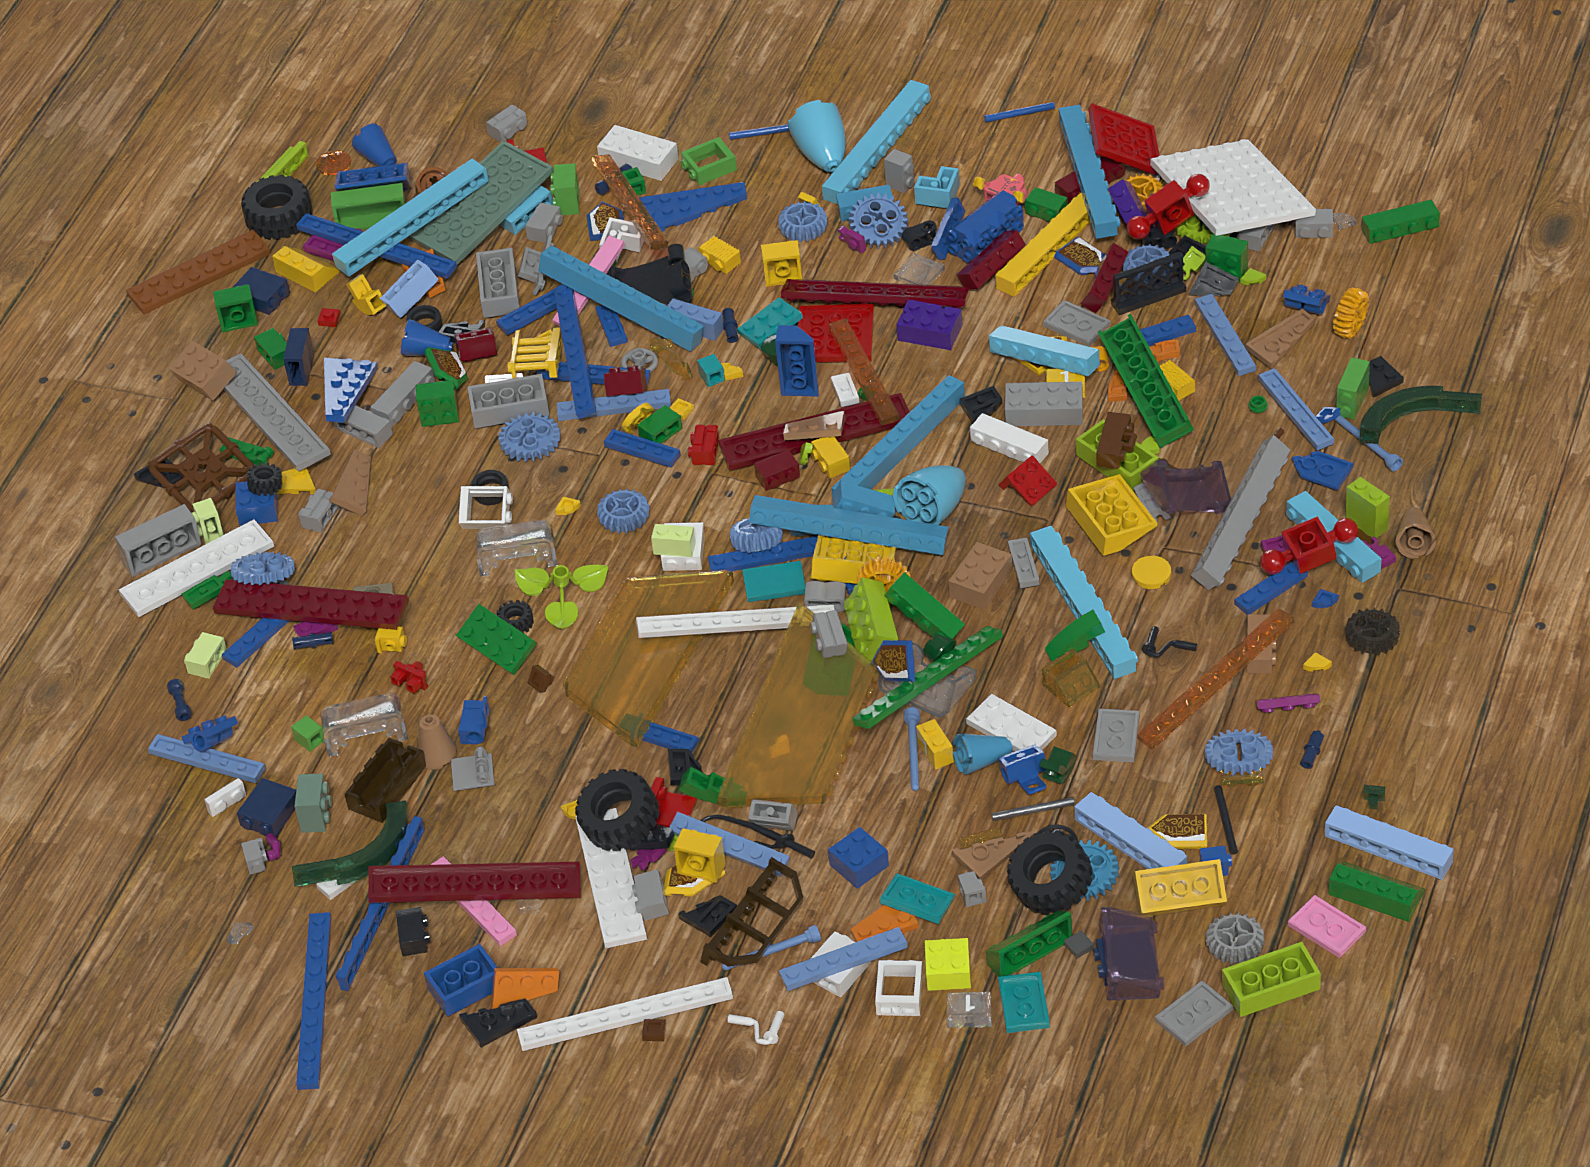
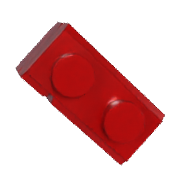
(704, 444)

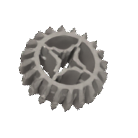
(1223, 932)

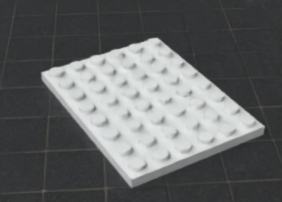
(1243, 188)

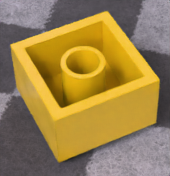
(781, 262)
(699, 855)

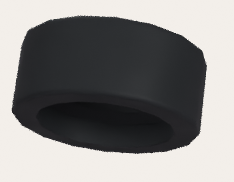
(427, 312)
(489, 477)

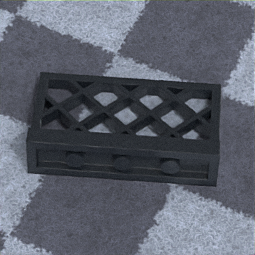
(1152, 291)

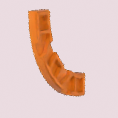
(1162, 350)

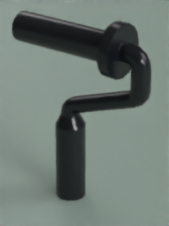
(1149, 647)

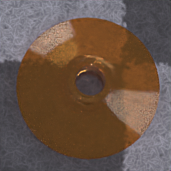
(333, 162)

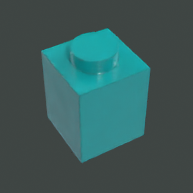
(710, 370)

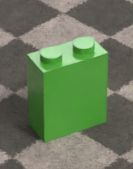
(1353, 387)

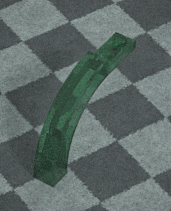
(1410, 401)
(357, 864)

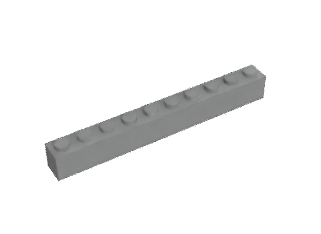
(1240, 513)

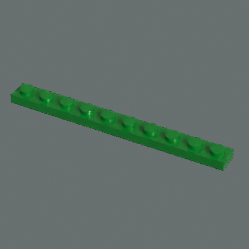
(927, 677)

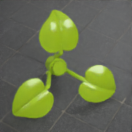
(561, 614)

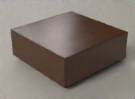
(654, 1030)

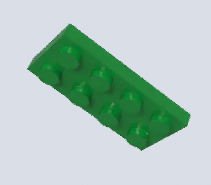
(496, 639)

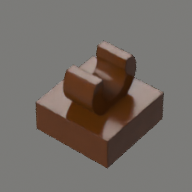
(540, 678)

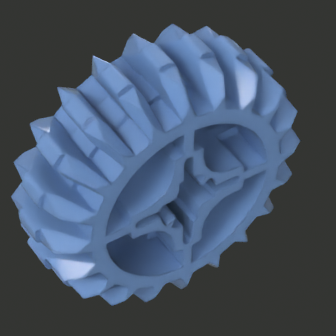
(802, 221)
(1143, 255)
(623, 511)
(754, 537)

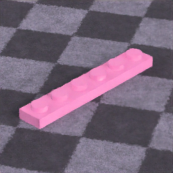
(486, 916)

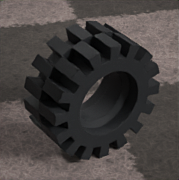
(264, 479)
(517, 609)

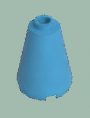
(978, 751)

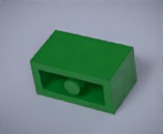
(1044, 204)
(271, 347)
(660, 425)

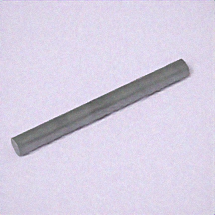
(1033, 809)

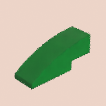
(1075, 635)
(701, 785)

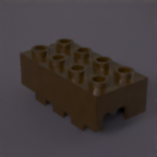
(384, 779)

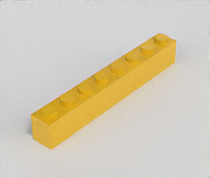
(1042, 247)

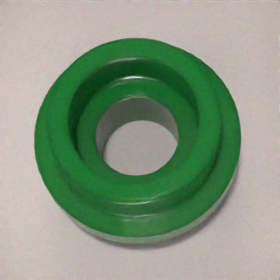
(1258, 404)

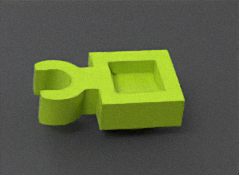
(1193, 261)

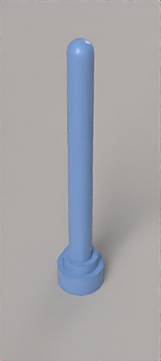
(1392, 461)
(912, 717)
(810, 935)

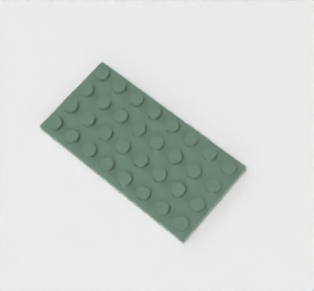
(467, 223)

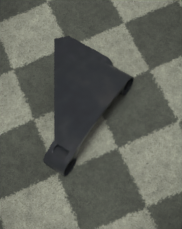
(660, 279)

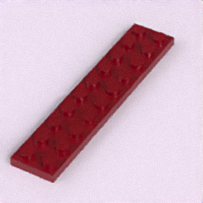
(874, 292)
(763, 443)
(311, 604)
(474, 882)

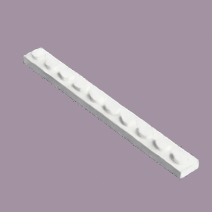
(719, 621)
(624, 1014)

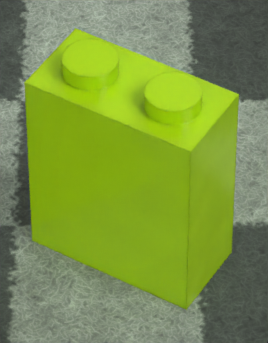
(1367, 507)

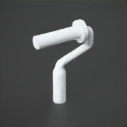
(770, 1036)

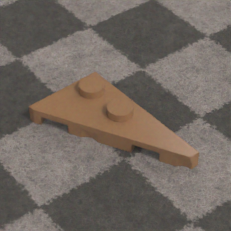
(987, 856)

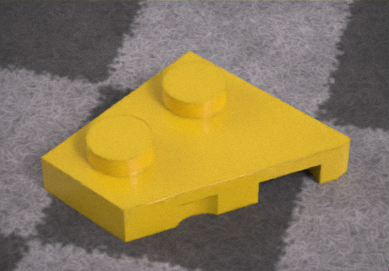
(296, 481)

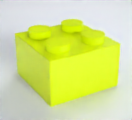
(947, 964)

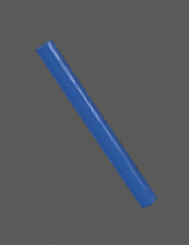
(1018, 112)
(757, 132)

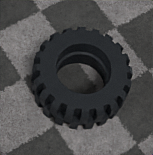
(271, 192)
(604, 793)
(1037, 853)

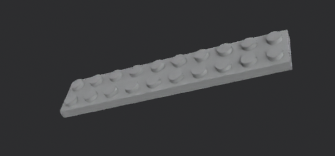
(274, 415)

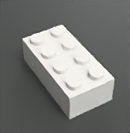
(648, 153)

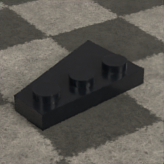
(494, 1023)

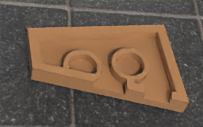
(817, 427)

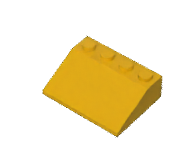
(1109, 513)
(829, 557)

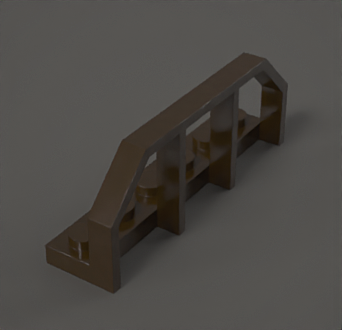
(746, 906)

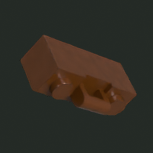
(1112, 444)

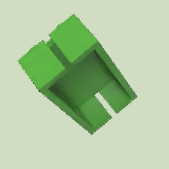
(366, 206)

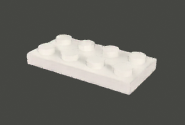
(1000, 718)

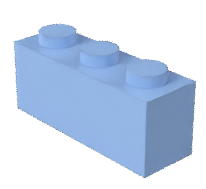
(409, 288)

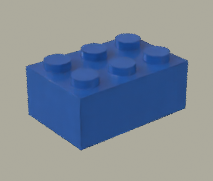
(461, 980)

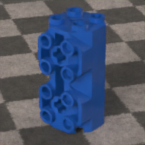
(985, 225)

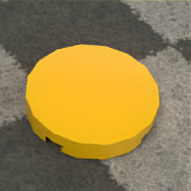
(636, 416)
(1151, 572)

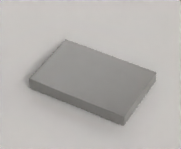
(1076, 323)
(1116, 735)
(1193, 1013)

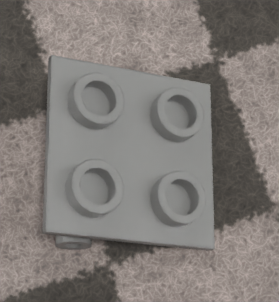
(473, 770)

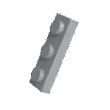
(1023, 563)

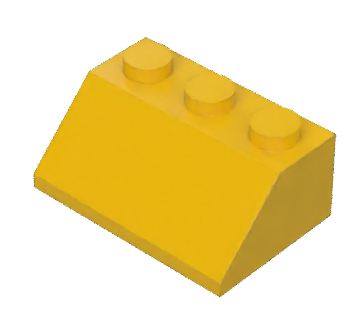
(303, 268)

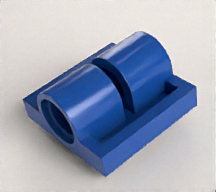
(1301, 298)
(210, 733)

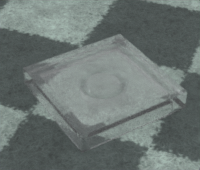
(919, 270)

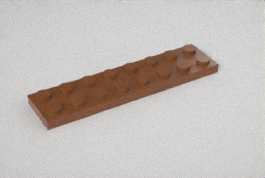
(198, 271)

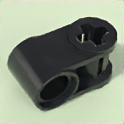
(919, 236)
(1156, 237)

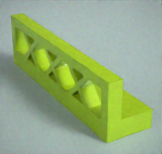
(288, 161)

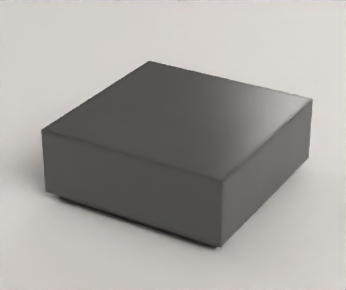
(1079, 944)

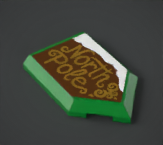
(446, 365)

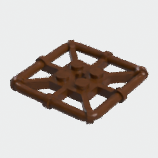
(203, 458)

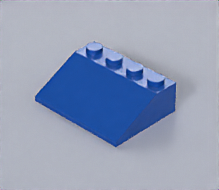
(373, 177)

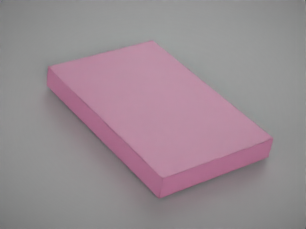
(1327, 926)

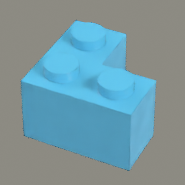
(937, 190)

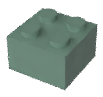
(312, 803)

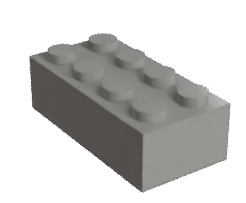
(497, 282)
(501, 400)
(1044, 403)
(158, 540)

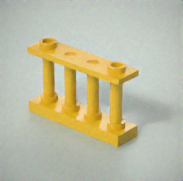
(551, 354)

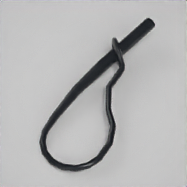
(782, 841)

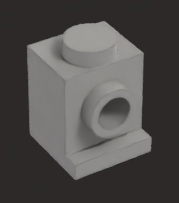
(255, 855)
(971, 889)

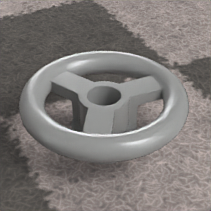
(639, 358)

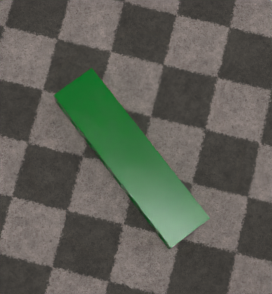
(1146, 382)

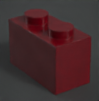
(475, 344)
(625, 381)
(777, 470)

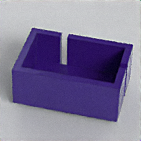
(929, 324)

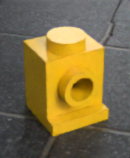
(390, 640)

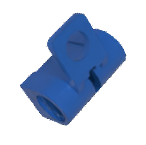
(474, 721)
(1023, 768)

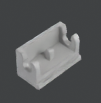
(1148, 501)

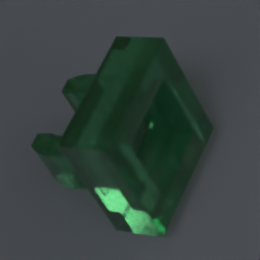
(1374, 794)

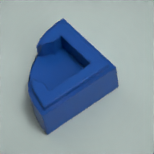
(1328, 414)
(1324, 599)

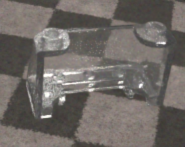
(513, 542)
(941, 696)
(362, 718)

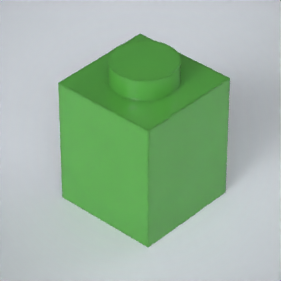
(308, 733)

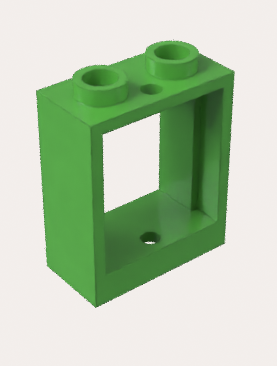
(713, 170)

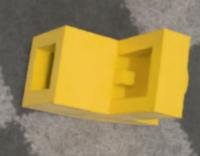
(364, 297)

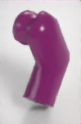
(275, 853)

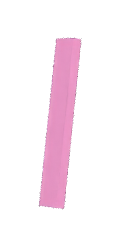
(602, 261)

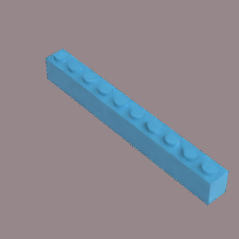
(1088, 171)
(621, 298)
(906, 434)
(848, 524)

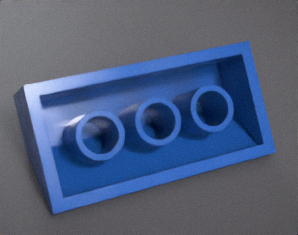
(796, 362)

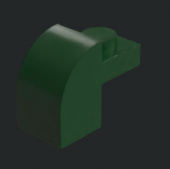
(1059, 765)

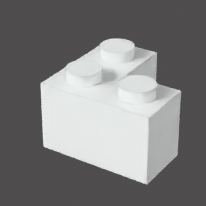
(624, 231)

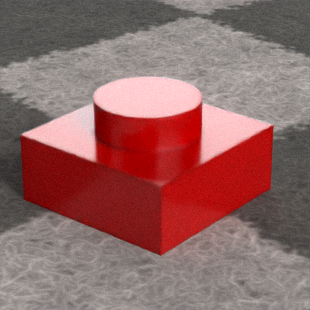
(329, 317)

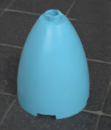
(819, 134)
(929, 493)

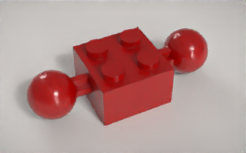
(1168, 207)
(1309, 545)

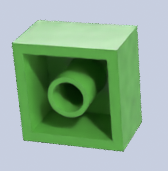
(565, 188)

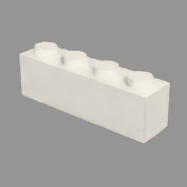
(1008, 439)

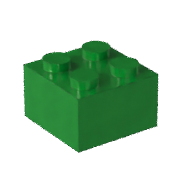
(1228, 254)
(235, 308)
(437, 403)

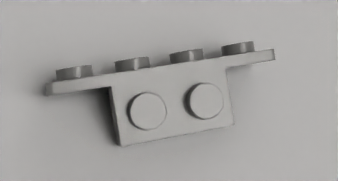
(530, 265)

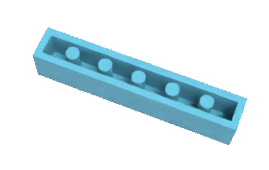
(1044, 350)
(1354, 556)

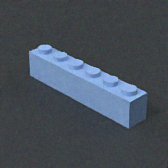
(1126, 834)
(1389, 842)

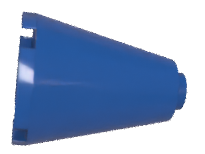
(374, 145)
(420, 337)

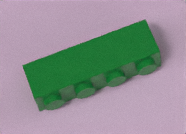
(1400, 221)
(923, 608)

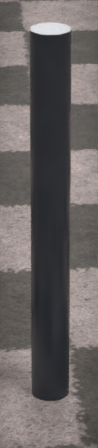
(1225, 820)

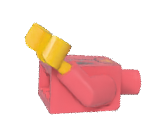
(1012, 185)

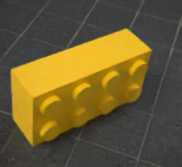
(1180, 888)

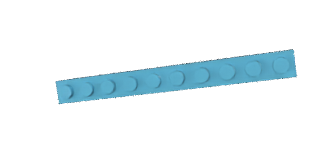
(877, 140)
(410, 217)
(1081, 599)

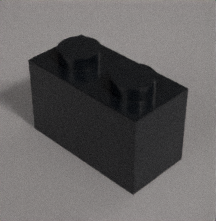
(411, 931)

